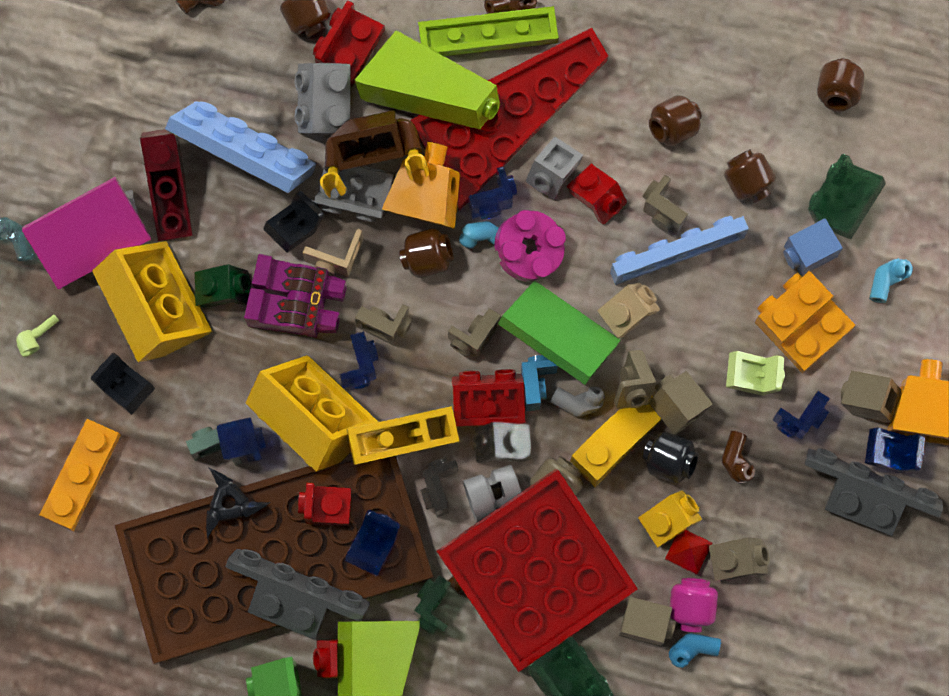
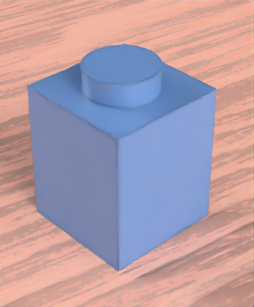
(812, 247)

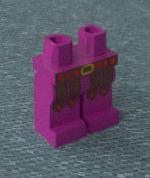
(293, 298)

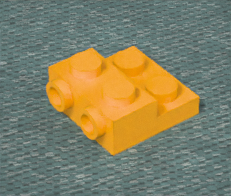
(803, 320)

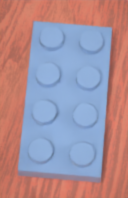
(241, 146)

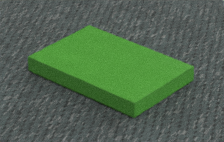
(559, 332)

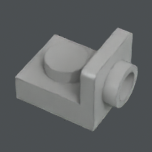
(553, 167)

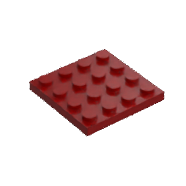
(537, 570)

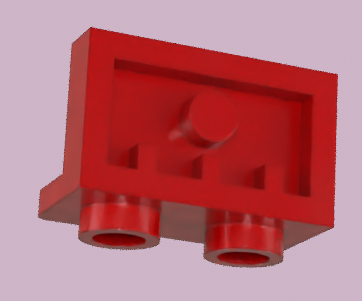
(349, 40)
(488, 398)

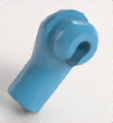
(690, 646)

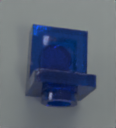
(492, 202)
(365, 355)
(812, 416)
(241, 439)
(894, 451)
(373, 542)

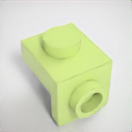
(755, 373)

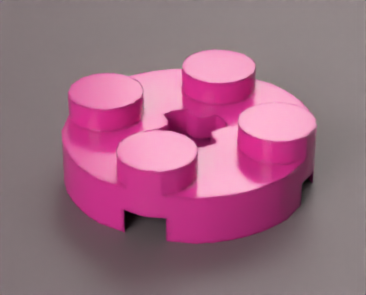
(547, 237)

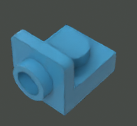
(533, 386)

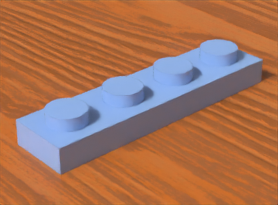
(691, 244)

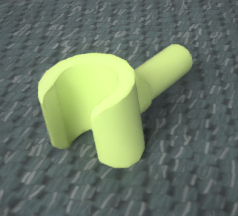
(27, 341)

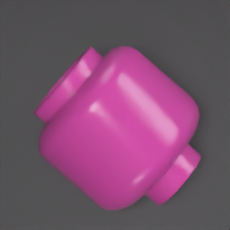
(693, 604)

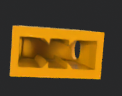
(426, 198)
(924, 405)

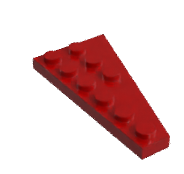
(528, 100)

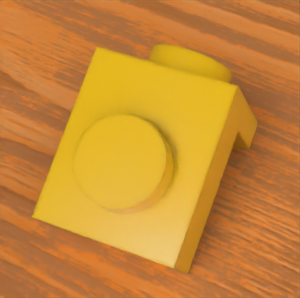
(670, 517)

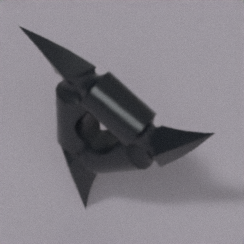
(241, 508)

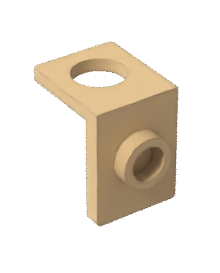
(332, 263)

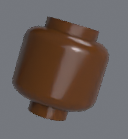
(305, 16)
(840, 84)
(675, 120)
(749, 176)
(426, 253)

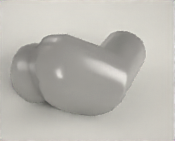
(580, 404)

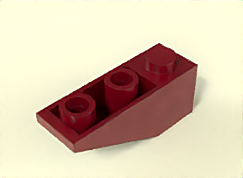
(166, 184)

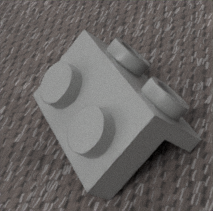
(322, 97)
(364, 193)

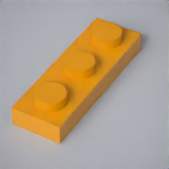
(80, 475)

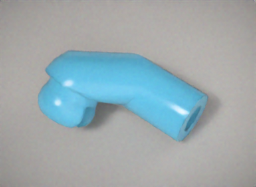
(478, 232)
(887, 275)

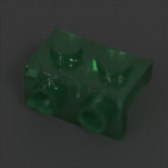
(845, 196)
(568, 672)

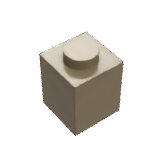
(870, 396)
(679, 401)
(647, 622)

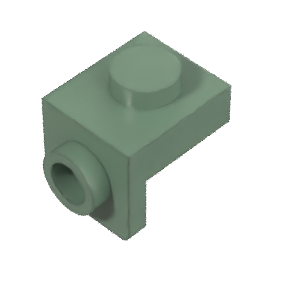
(205, 443)

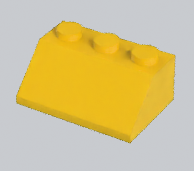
(151, 300)
(307, 410)

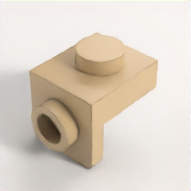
(629, 308)

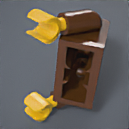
(371, 141)

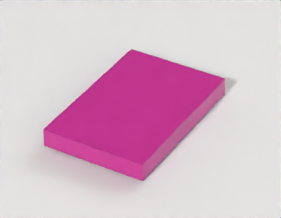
(85, 232)

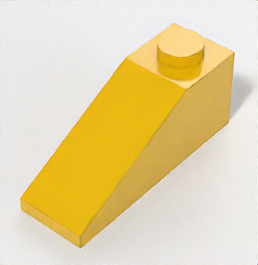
(402, 435)
(614, 442)

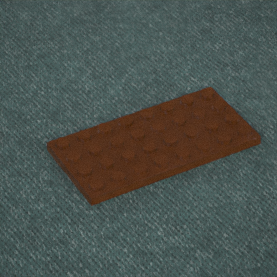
(198, 603)

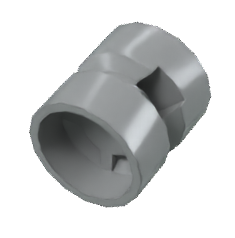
(480, 491)

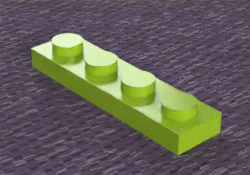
(490, 31)

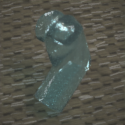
(13, 232)

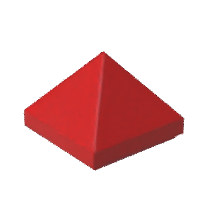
(688, 551)

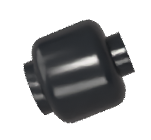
(670, 457)

